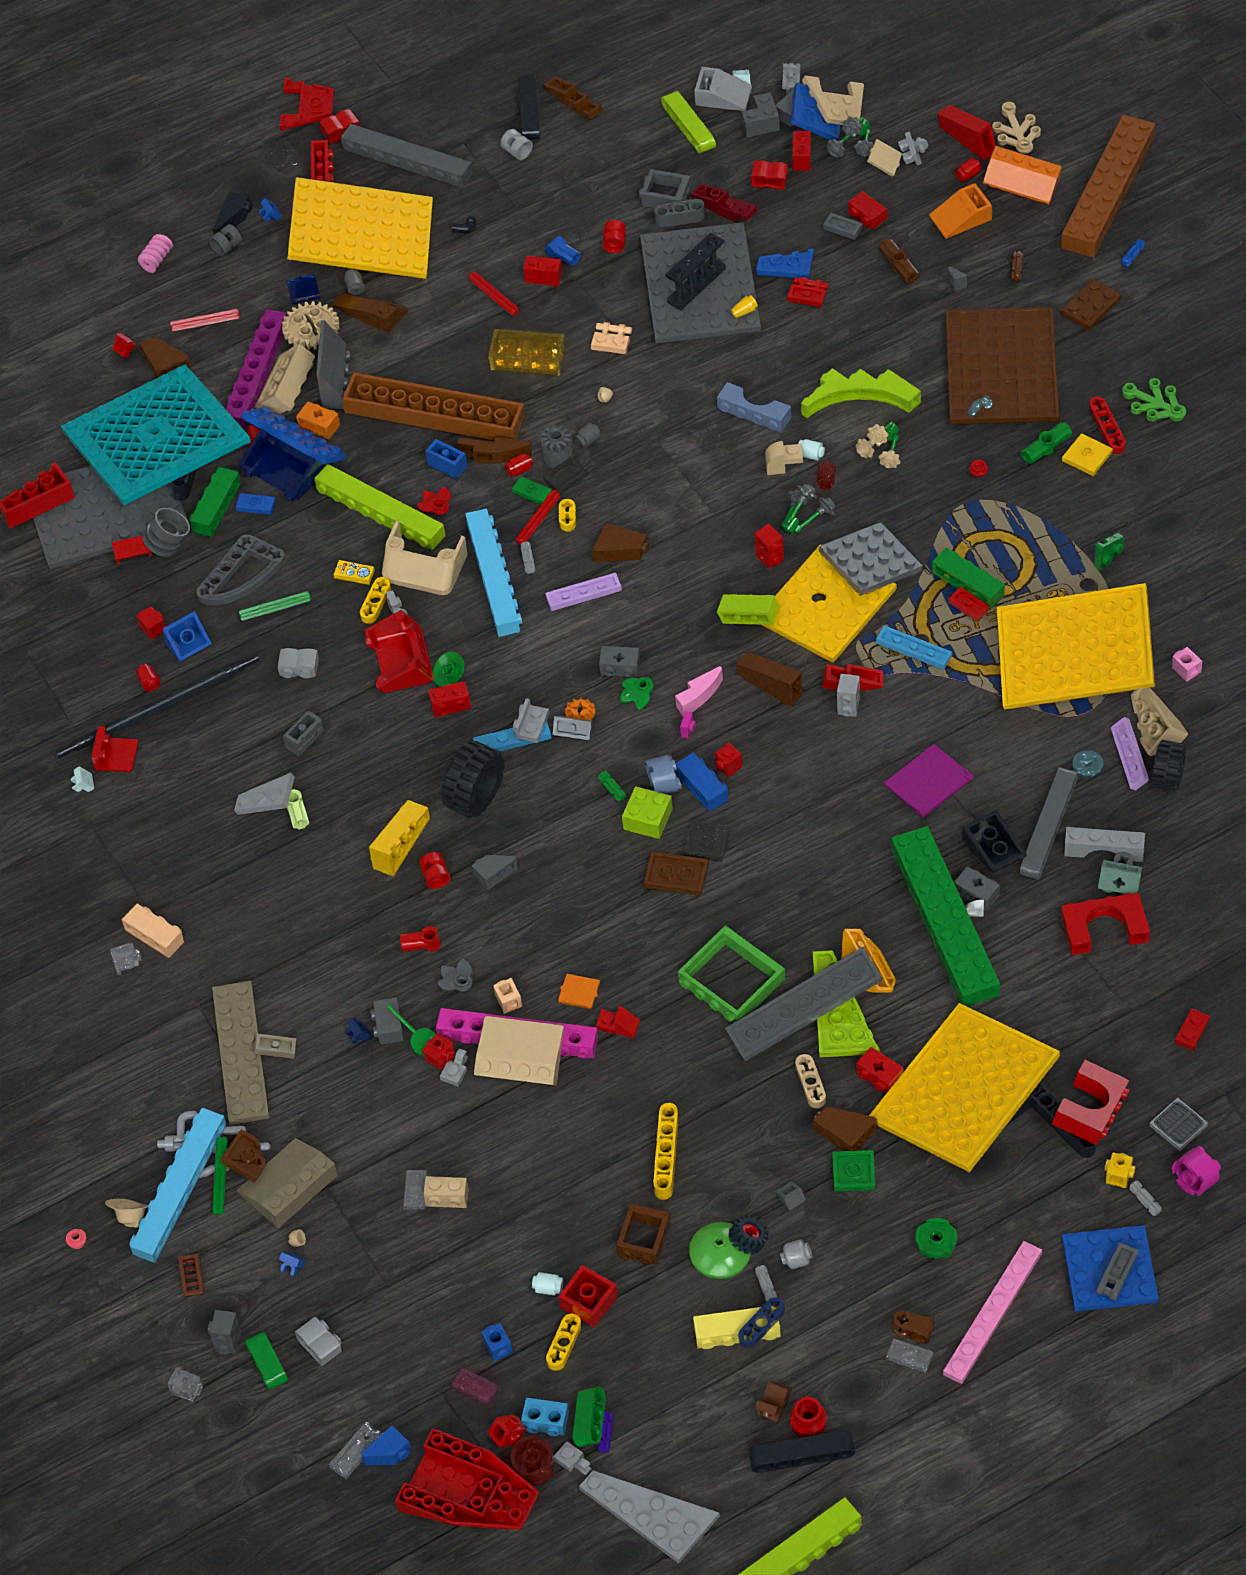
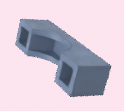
(772, 415)

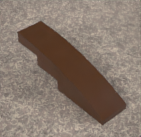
(572, 98)

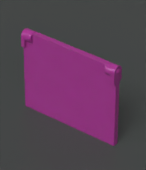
(928, 780)

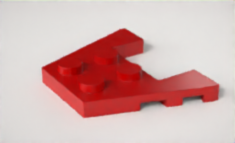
(314, 106)

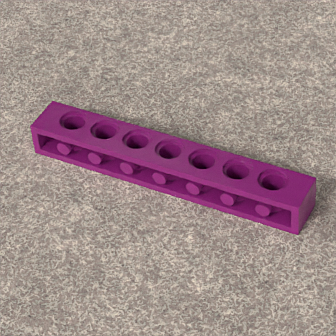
(256, 366)

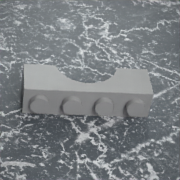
(1084, 840)

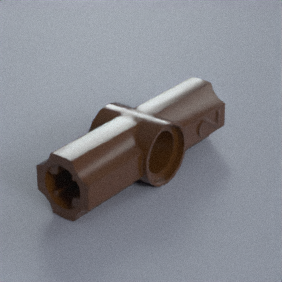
(898, 261)

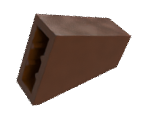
(162, 356)
(619, 545)
(844, 1128)

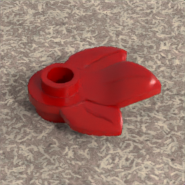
(435, 502)

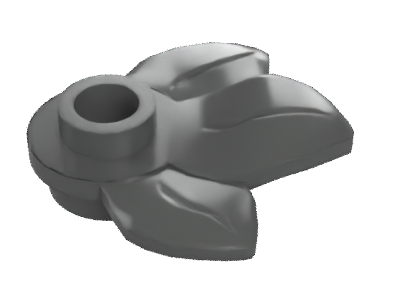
(454, 976)

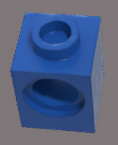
(496, 1349)

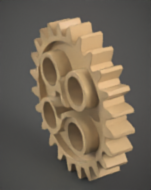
(300, 331)

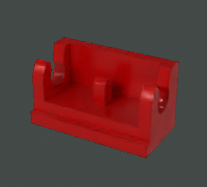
(129, 548)

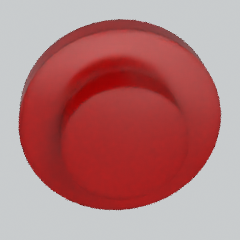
(978, 468)

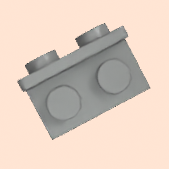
(530, 722)

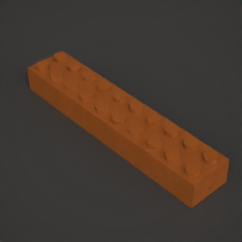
(1108, 186)
(433, 407)

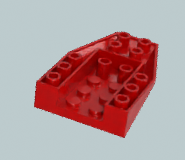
(466, 1487)

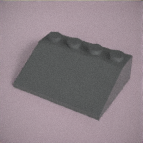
(332, 367)

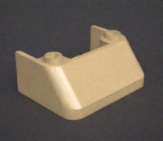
(419, 570)

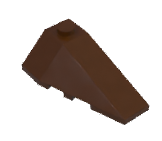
(375, 312)

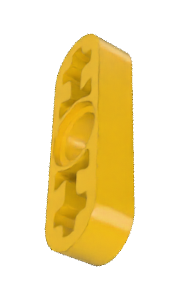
(375, 593)
(565, 1351)

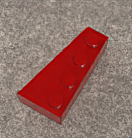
(37, 497)

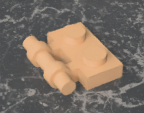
(611, 342)

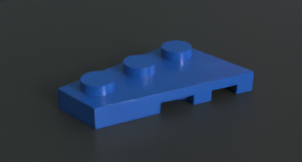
(791, 266)

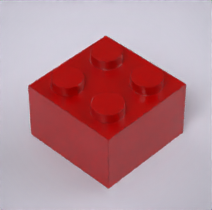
(588, 1296)

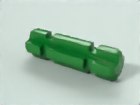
(612, 786)

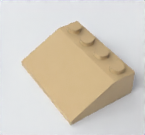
(519, 1050)

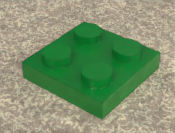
(853, 1170)

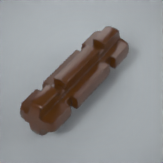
(1017, 262)

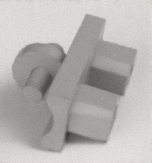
(791, 76)
(915, 147)

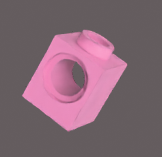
(1186, 664)

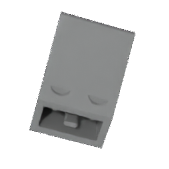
(721, 90)

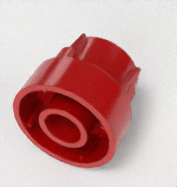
(806, 1408)

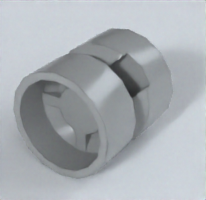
(516, 144)

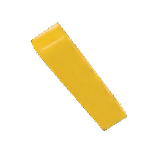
(666, 1159)

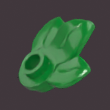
(636, 693)

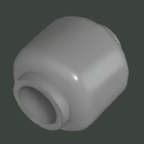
(796, 1254)

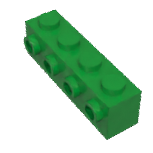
(214, 501)
(965, 574)

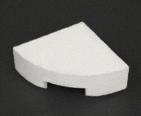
(975, 908)

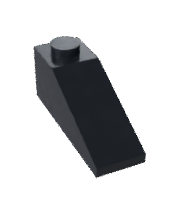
(233, 211)

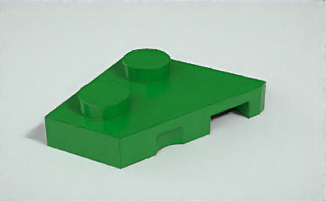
(1105, 552)

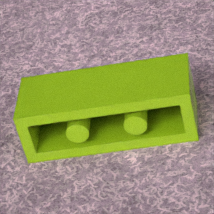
(748, 609)

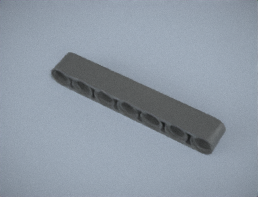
(1049, 823)

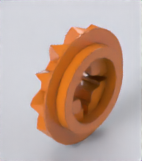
(588, 709)

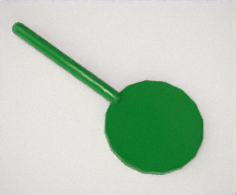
(419, 1037)

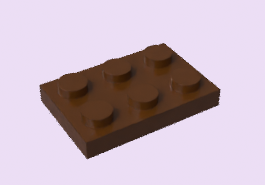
(1091, 304)
(676, 873)

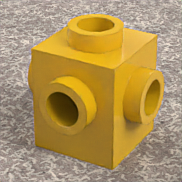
(1119, 1169)

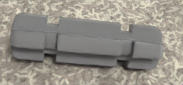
(527, 557)
(1145, 1198)
(765, 1282)

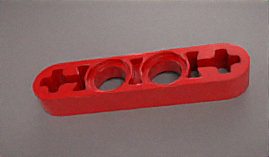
(1107, 425)

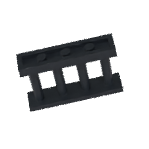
(697, 281)

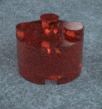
(533, 1460)

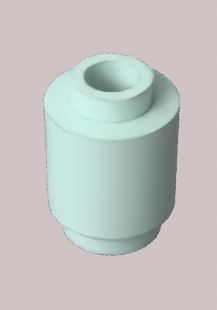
(812, 449)
(547, 1284)

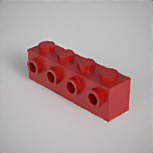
(320, 161)

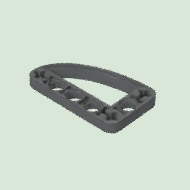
(251, 549)

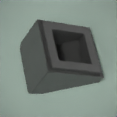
(957, 279)
(790, 1195)

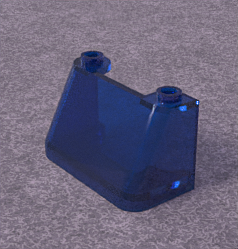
(280, 465)

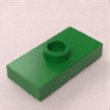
(531, 490)

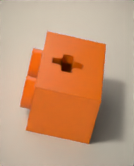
(318, 420)

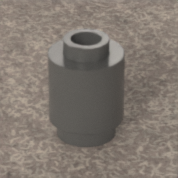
(354, 282)
(586, 435)

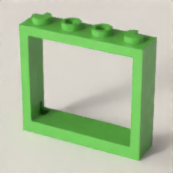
(747, 951)

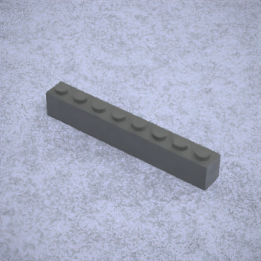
(406, 155)

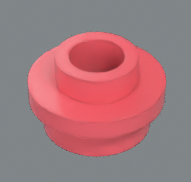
(76, 1243)

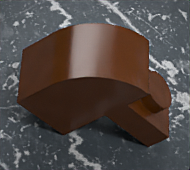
(774, 1400)

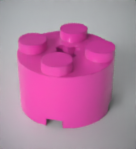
(1196, 1171)

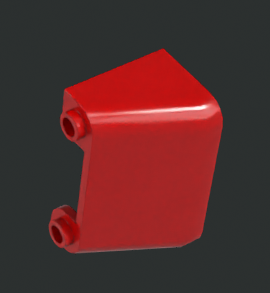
(400, 653)

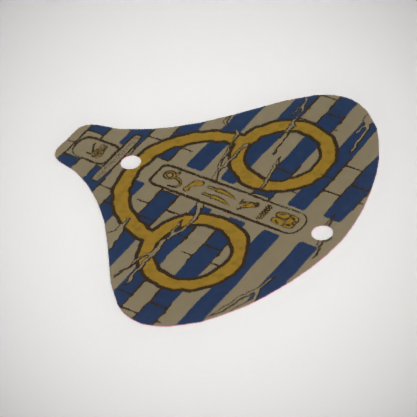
(1011, 546)

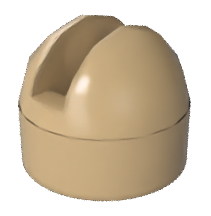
(604, 394)
(297, 1238)

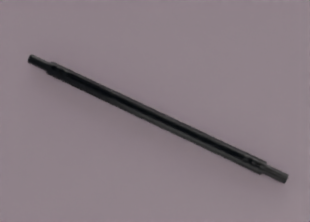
(160, 704)

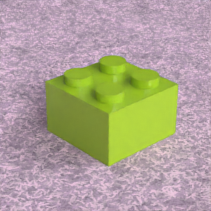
(647, 812)

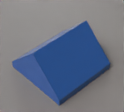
(186, 636)

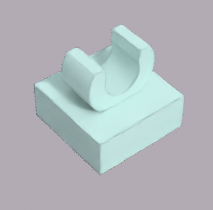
(82, 779)

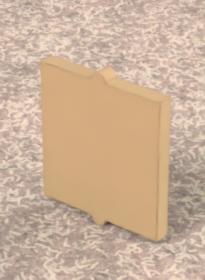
(884, 157)

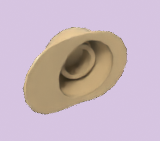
(127, 1211)

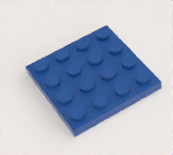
(1088, 1258)

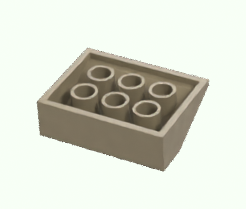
(289, 1182)

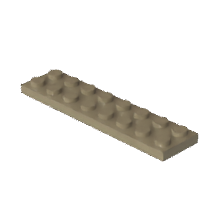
(240, 1066)

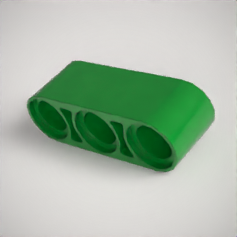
(266, 1360)
(589, 1416)

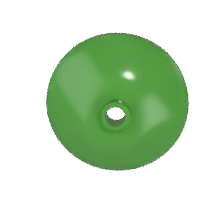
(713, 1259)

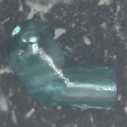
(977, 404)

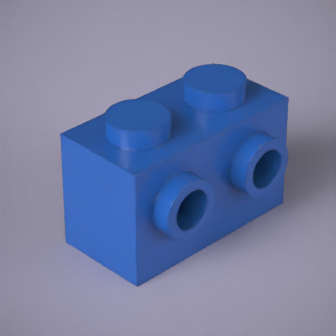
(446, 458)

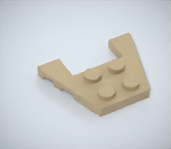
(836, 107)

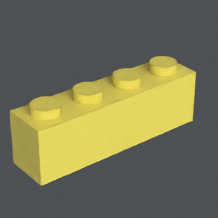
(724, 1327)

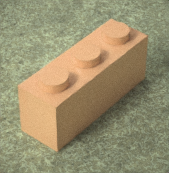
(153, 930)

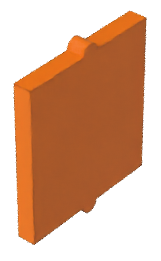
(579, 991)

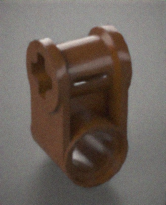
(914, 1327)

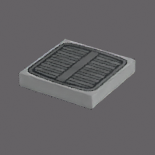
(1178, 1124)

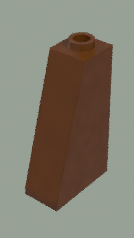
(772, 677)

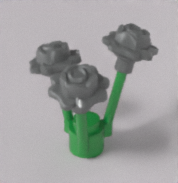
(852, 127)
(799, 498)

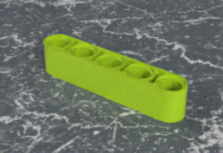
(688, 122)

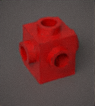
(439, 1051)
(506, 1430)

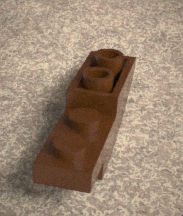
(494, 452)

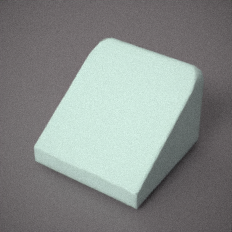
(743, 75)

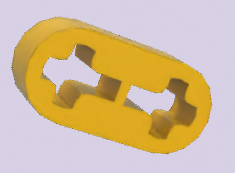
(571, 515)

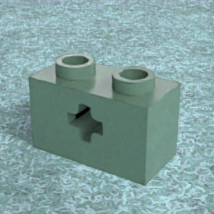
(1112, 871)

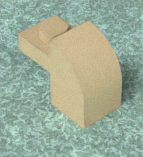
(779, 455)

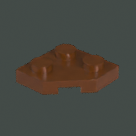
(245, 1156)

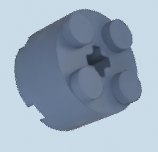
(662, 775)

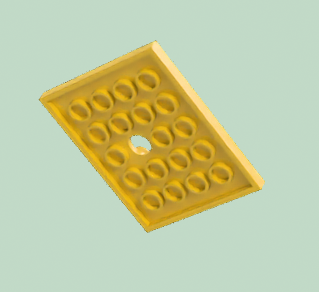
(828, 624)

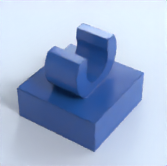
(269, 210)
(291, 1260)

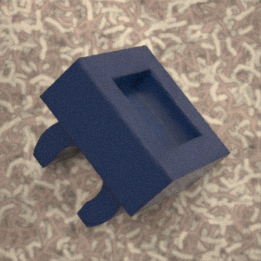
(358, 1030)

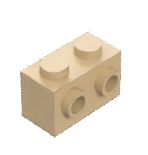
(446, 1192)

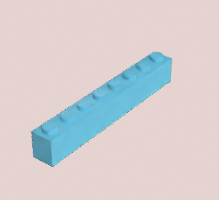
(493, 573)
(178, 1185)

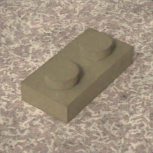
(275, 1046)

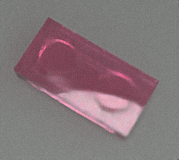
(475, 1386)

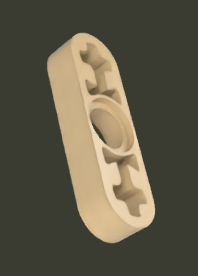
(813, 1073)

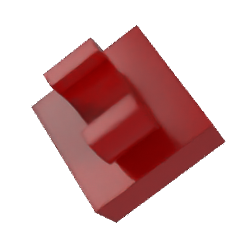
(123, 345)

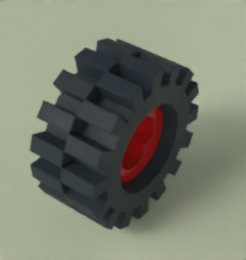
(750, 1243)

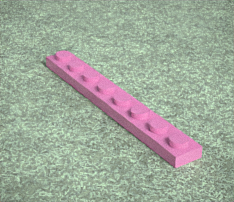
(992, 1312)

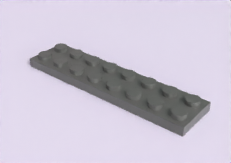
(804, 1004)

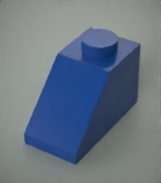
(387, 1449)

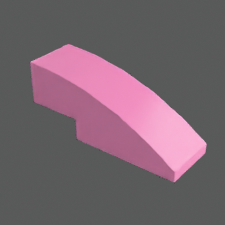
(699, 691)

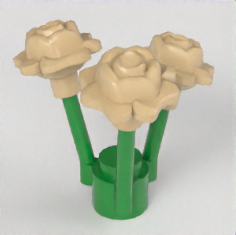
(880, 435)

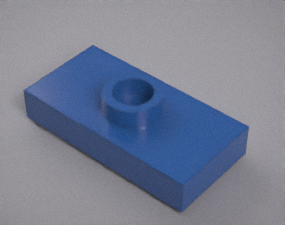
(255, 504)

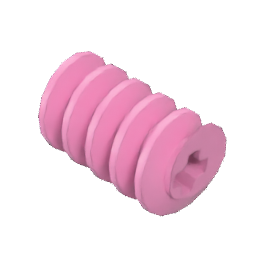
(155, 252)

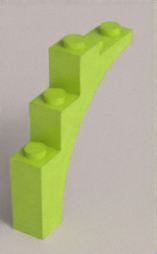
(861, 386)

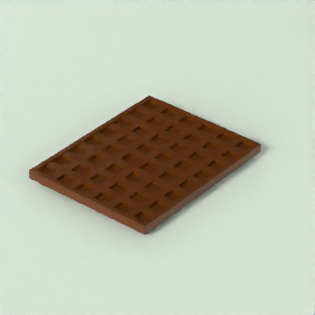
(1002, 357)

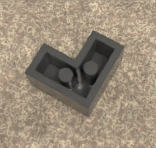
(762, 118)

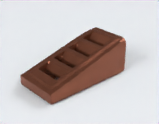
(190, 1259)

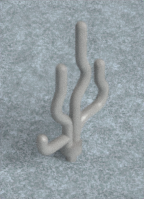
(173, 1142)

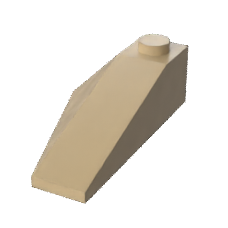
(1155, 720)

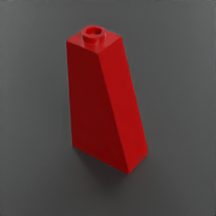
(968, 130)

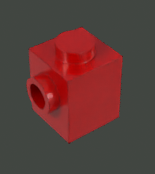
(151, 622)
(728, 760)

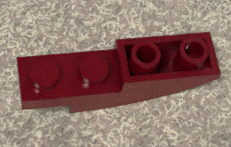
(723, 205)

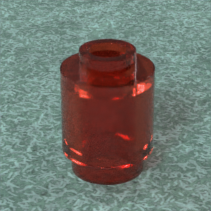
(826, 475)

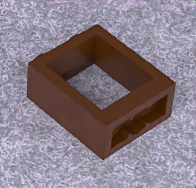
(646, 1216)

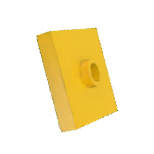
(1087, 454)

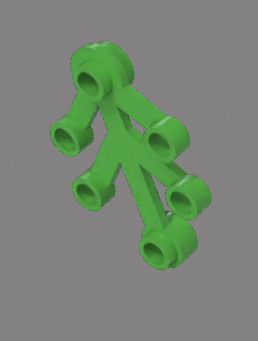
(1173, 410)

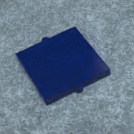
(303, 289)

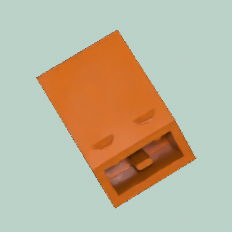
(962, 211)

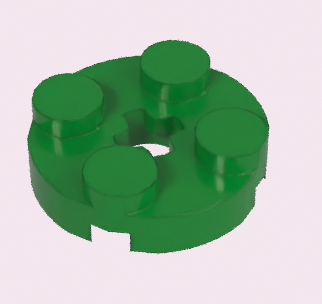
(934, 1249)

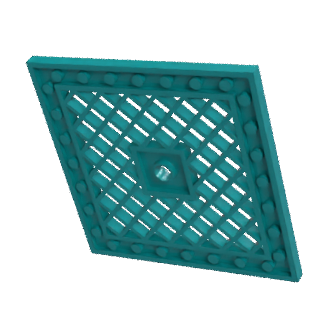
(182, 379)

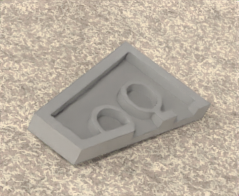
(266, 797)

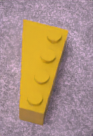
(398, 837)

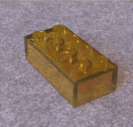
(527, 351)

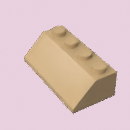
(286, 379)

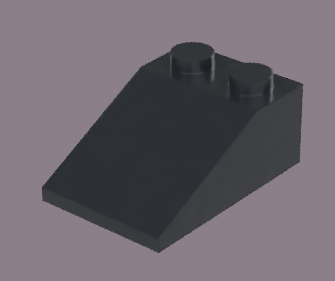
(992, 842)

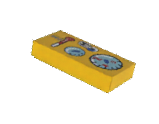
(354, 572)

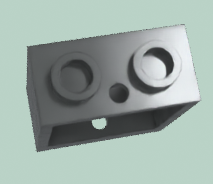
(651, 199)

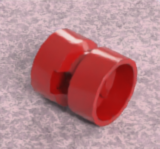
(614, 236)
(434, 870)

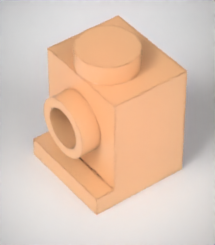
(507, 995)

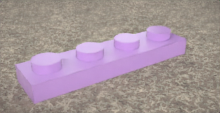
(583, 591)
(1129, 753)

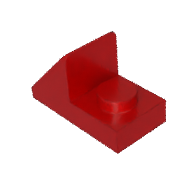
(618, 1023)

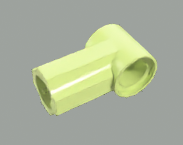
(297, 810)

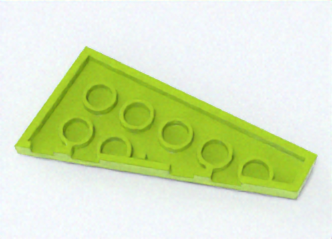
(844, 1028)

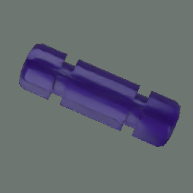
(604, 1444)

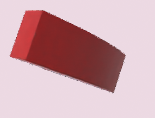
(869, 677)

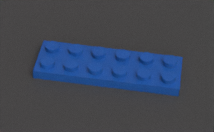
(294, 435)

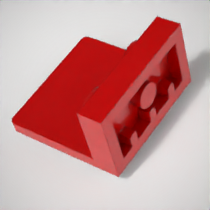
(113, 753)

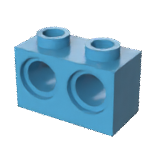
(546, 1411)

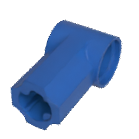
(559, 248)

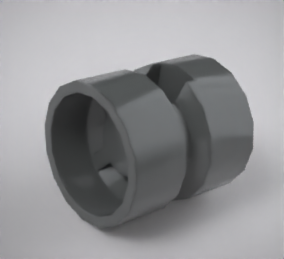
(225, 240)

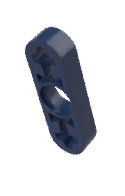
(762, 1313)

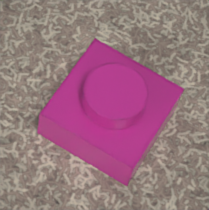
(687, 725)

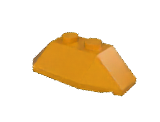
(855, 939)

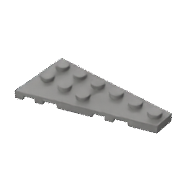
(661, 1519)

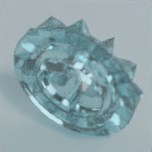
(1085, 757)

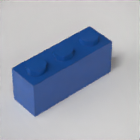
(702, 782)

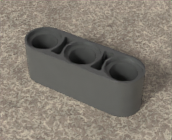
(679, 213)

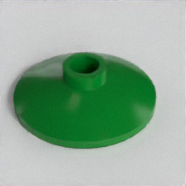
(448, 669)

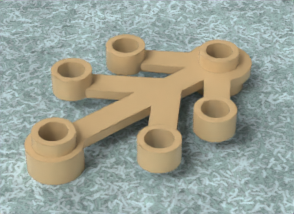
(1022, 144)

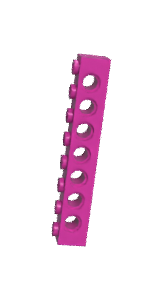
(470, 1021)

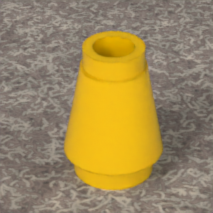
(744, 306)

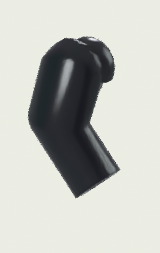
(466, 227)

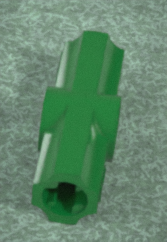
(1046, 443)

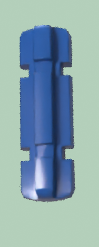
(1132, 253)

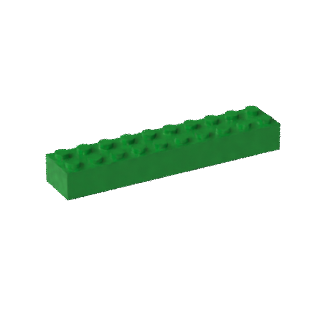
(945, 917)

